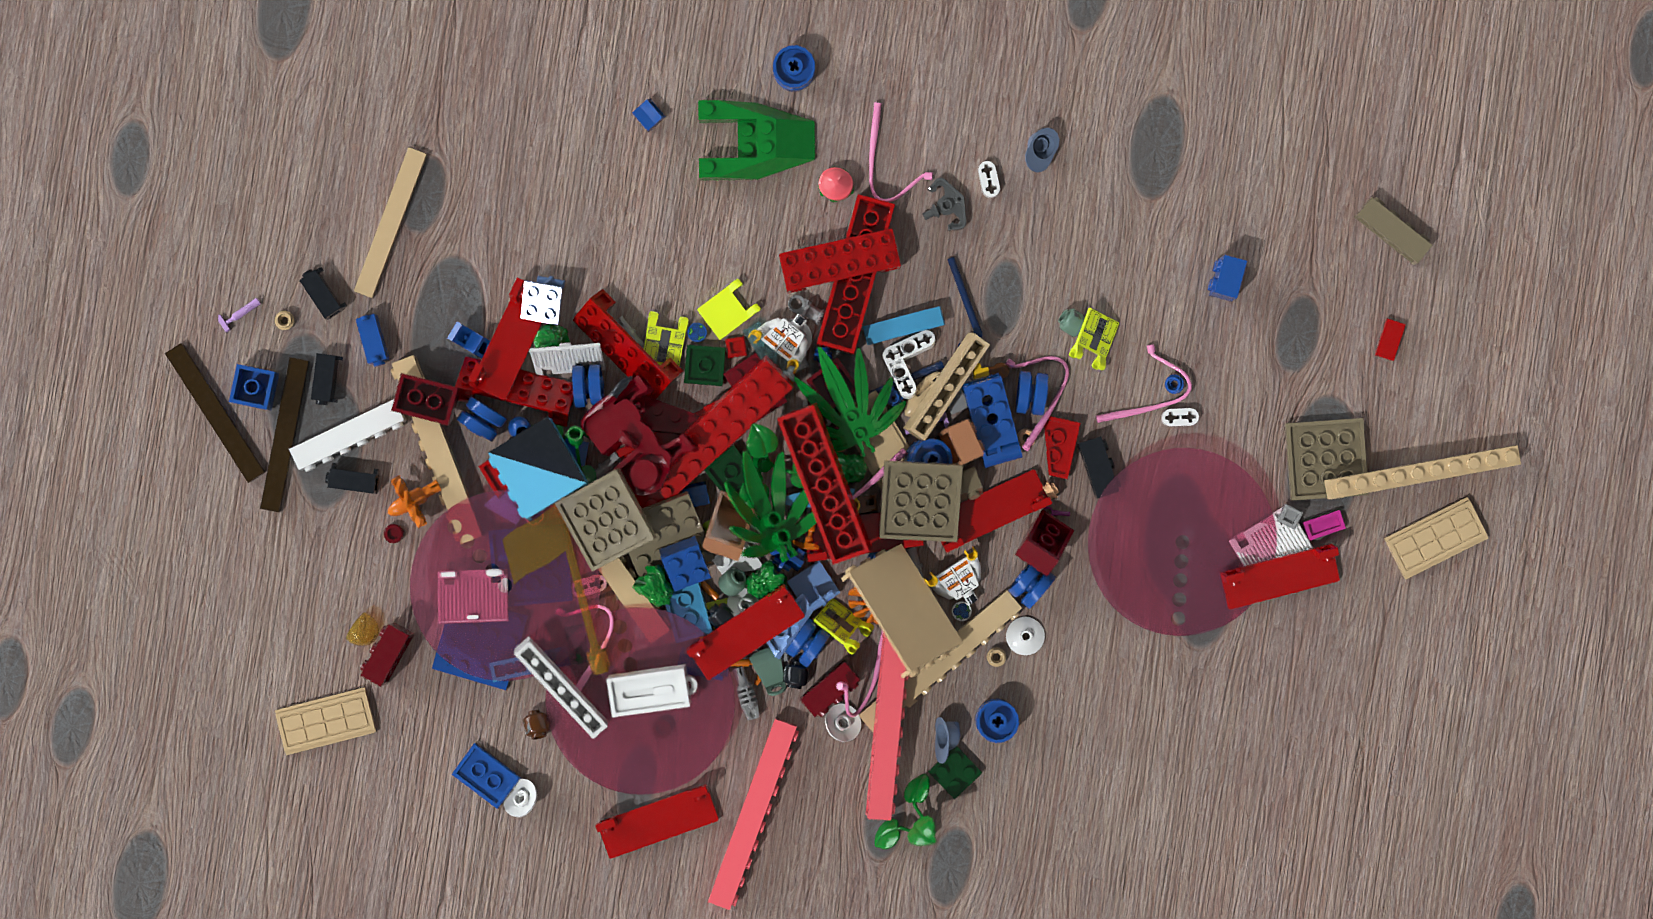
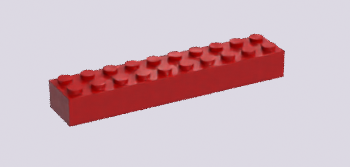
(724, 425)

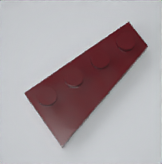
(665, 417)

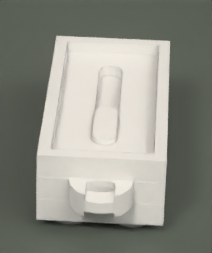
(650, 690)

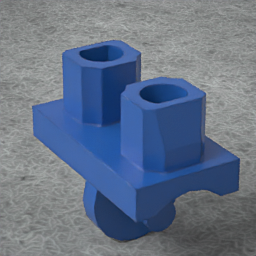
(794, 562)

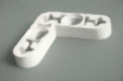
(899, 362)

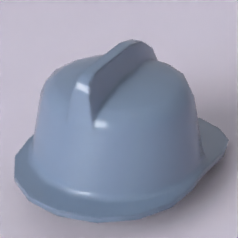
(1041, 149)
(946, 738)

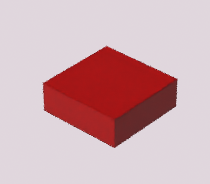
(736, 347)

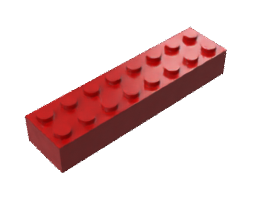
(851, 295)
(824, 483)

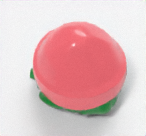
(836, 184)

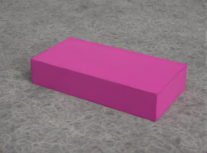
(1324, 525)

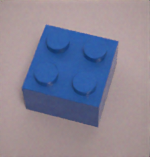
(1227, 278)
(254, 387)
(684, 563)

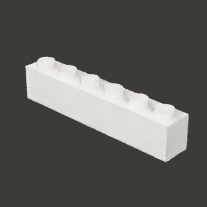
(346, 435)
(561, 687)

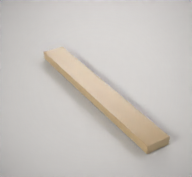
(390, 222)

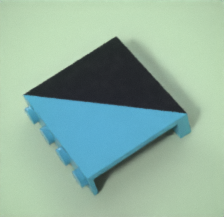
(537, 468)

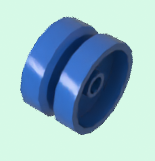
(797, 57)
(584, 386)
(1034, 393)
(481, 419)
(929, 449)
(1034, 585)
(808, 642)
(1008, 720)

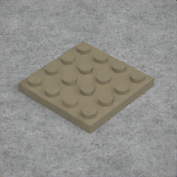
(1322, 453)
(920, 501)
(605, 519)
(671, 522)

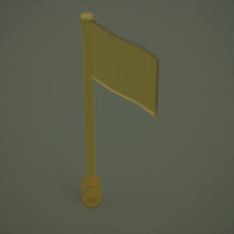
(538, 545)

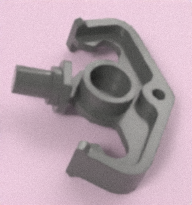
(950, 203)

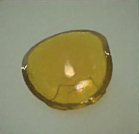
(363, 631)

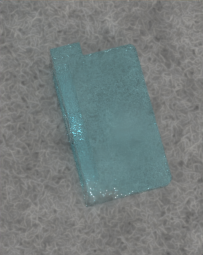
(761, 348)

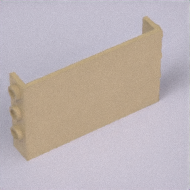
(904, 609)

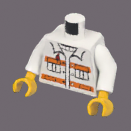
(785, 338)
(958, 579)

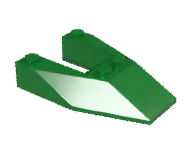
(766, 140)

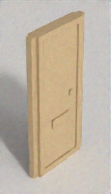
(886, 443)
(1436, 538)
(325, 721)

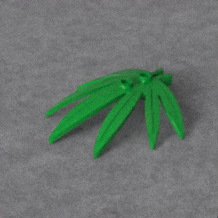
(854, 421)
(773, 529)

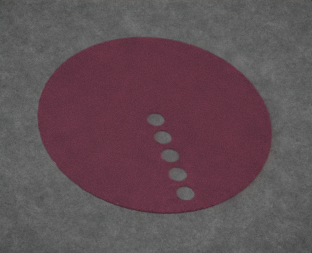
(1146, 511)
(537, 606)
(651, 748)

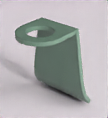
(769, 670)

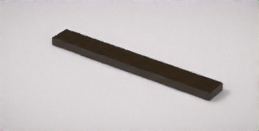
(215, 412)
(284, 434)

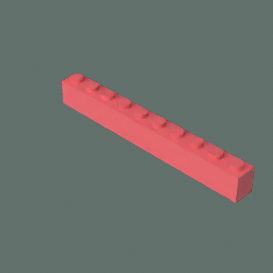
(886, 734)
(752, 814)

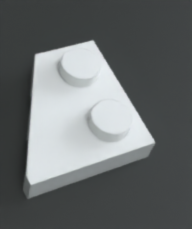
(743, 564)

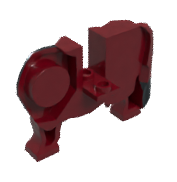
(619, 422)

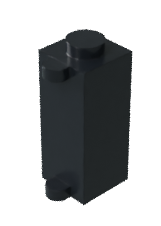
(321, 293)
(325, 378)
(352, 480)

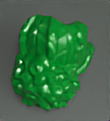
(551, 336)
(852, 466)
(765, 580)
(655, 586)

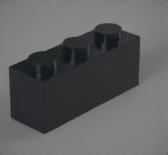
(1097, 464)

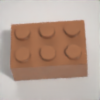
(962, 442)
(719, 537)

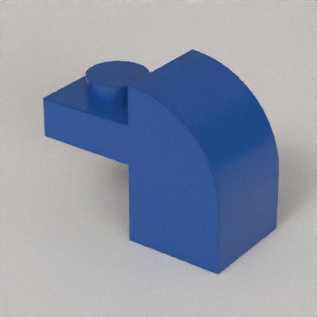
(469, 339)

